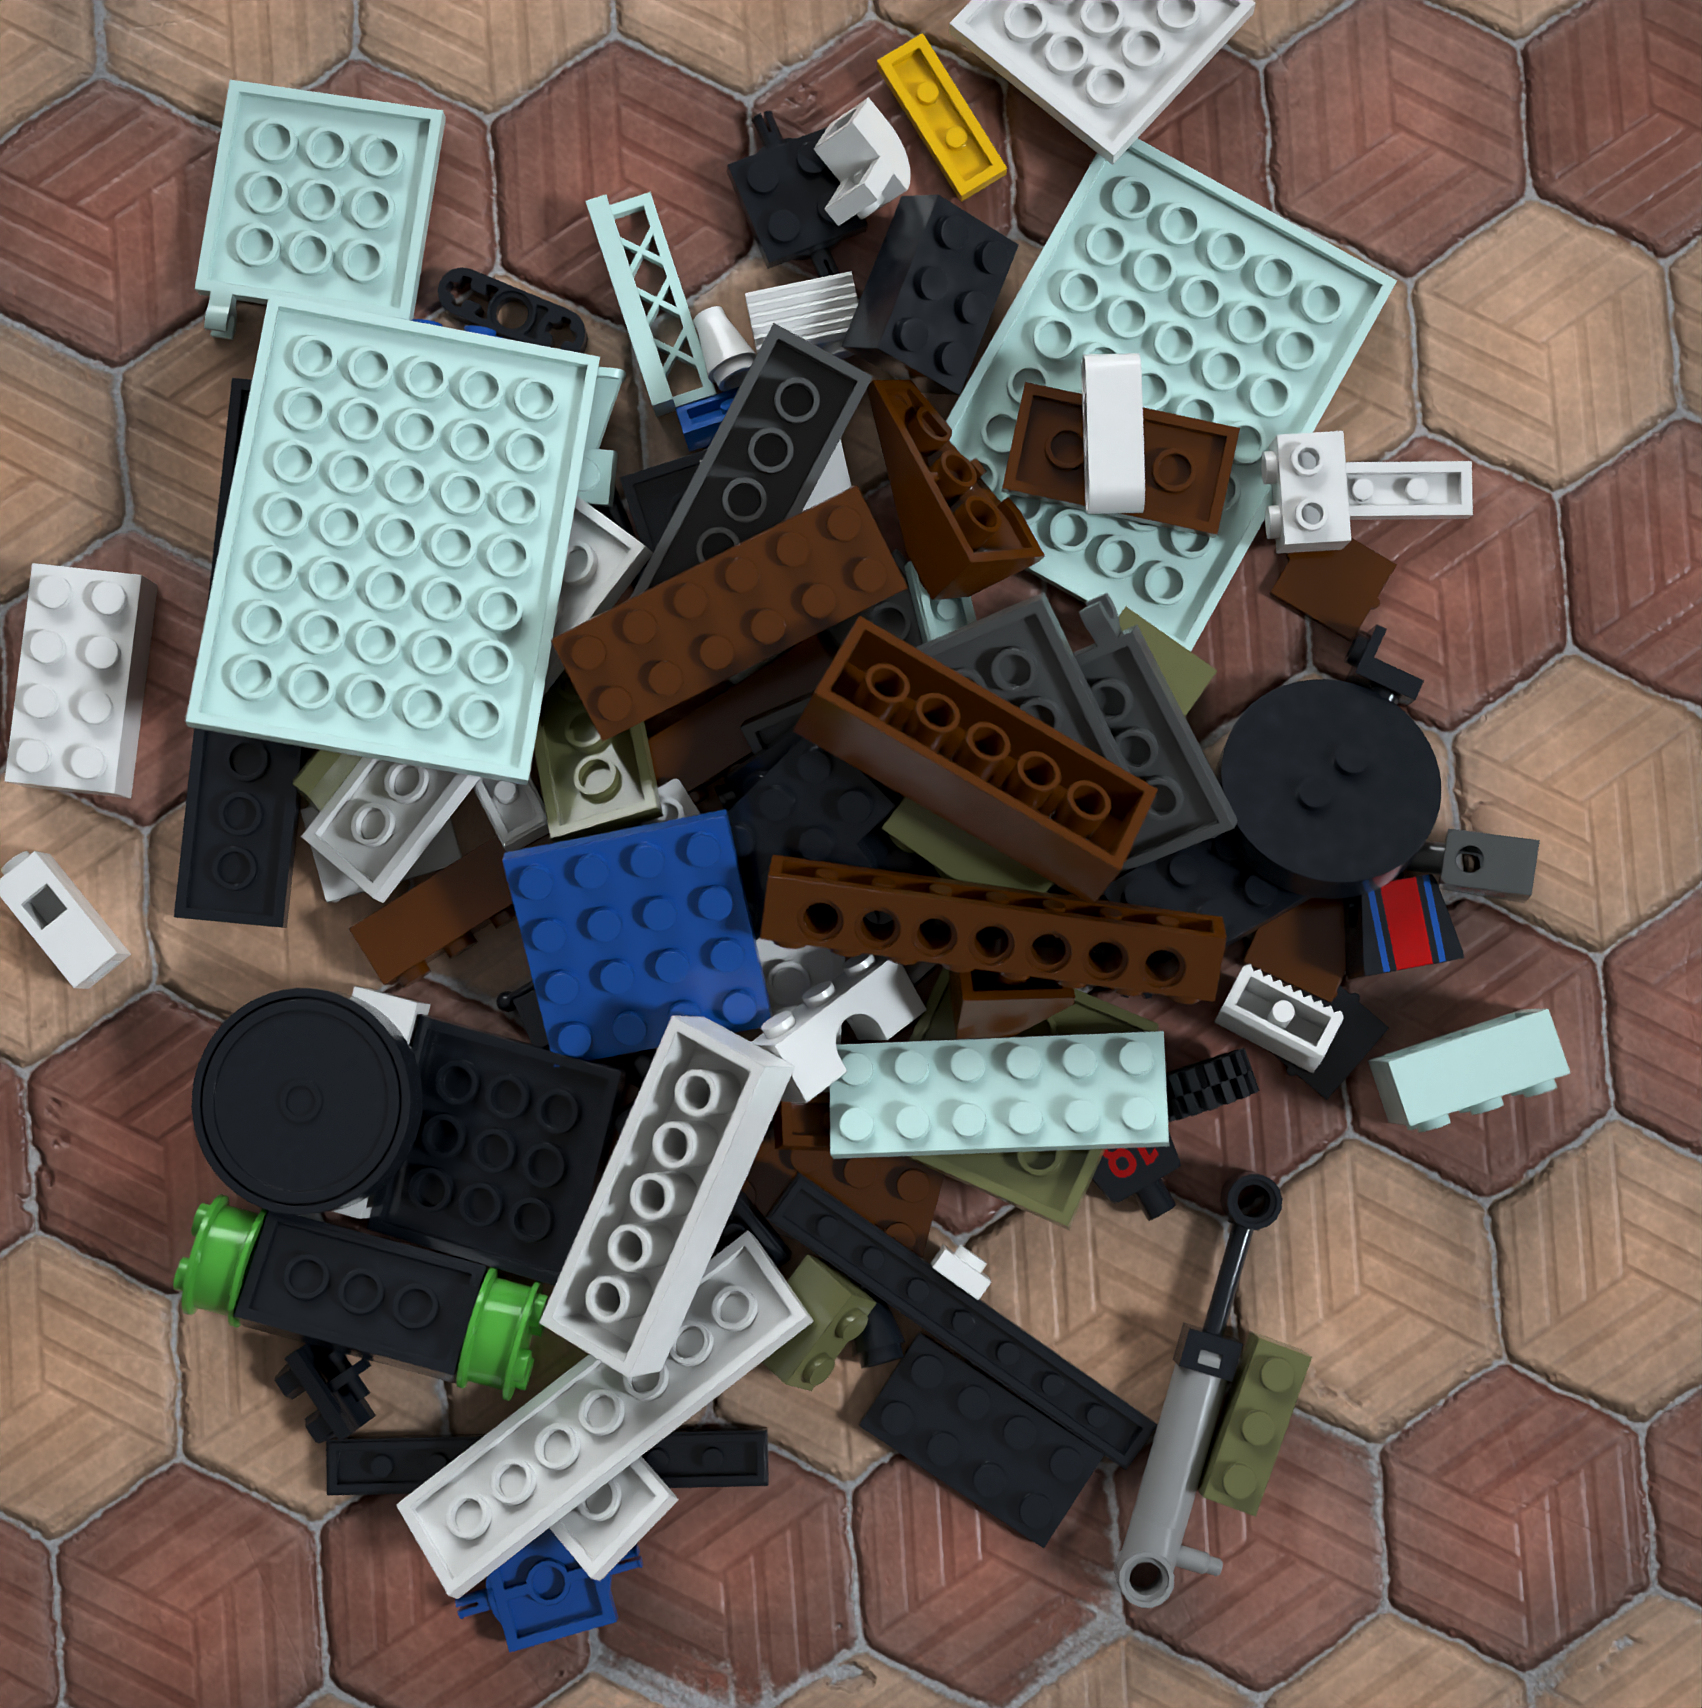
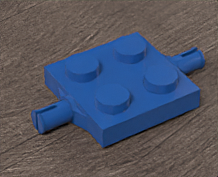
(546, 1594)

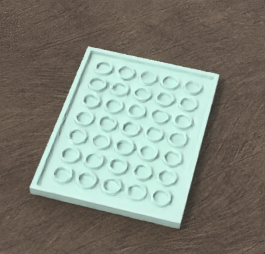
(1231, 328)
(394, 541)

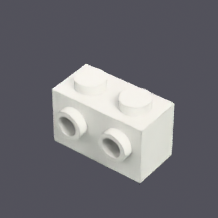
(1307, 492)

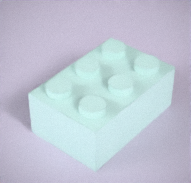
(1470, 1069)

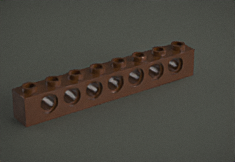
(1020, 913)

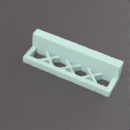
(629, 299)

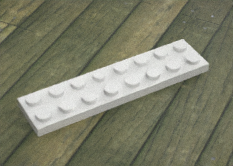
(394, 810)
(598, 1423)

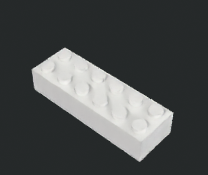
(666, 1195)

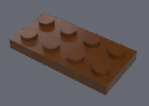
(1183, 461)

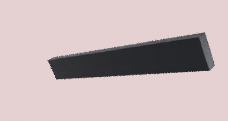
(961, 1320)
(680, 1459)

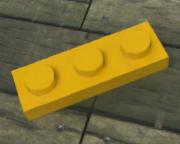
(941, 117)

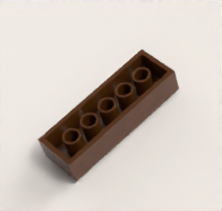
(729, 613)
(977, 761)

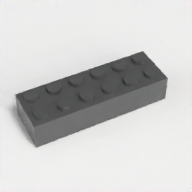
(762, 453)

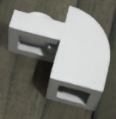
(866, 160)

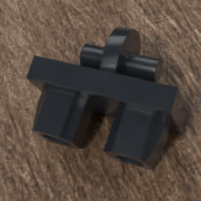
(333, 1388)

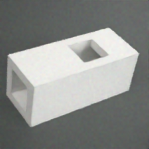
(60, 918)

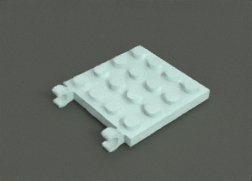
(317, 202)

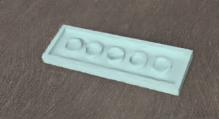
(1000, 1095)

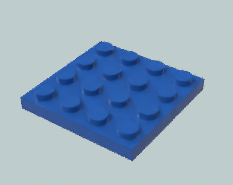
(637, 933)

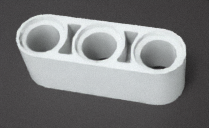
(1113, 433)

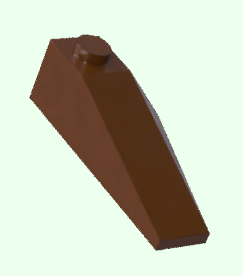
(947, 514)
(1002, 1007)

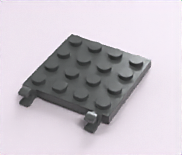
(1151, 739)

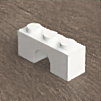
(869, 994)

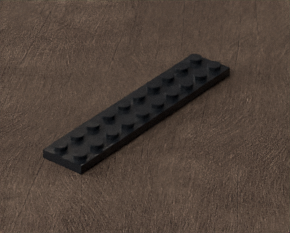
(238, 792)

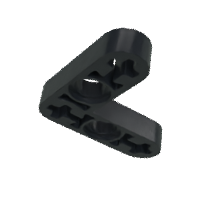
(541, 313)

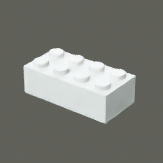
(81, 680)

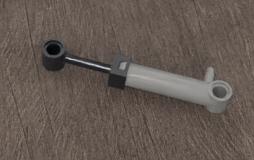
(1189, 1416)

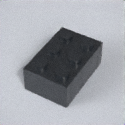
(930, 294)

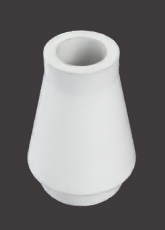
(723, 349)

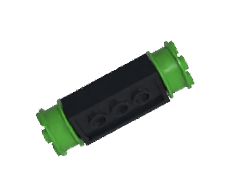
(361, 1296)

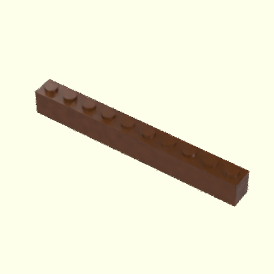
(474, 890)

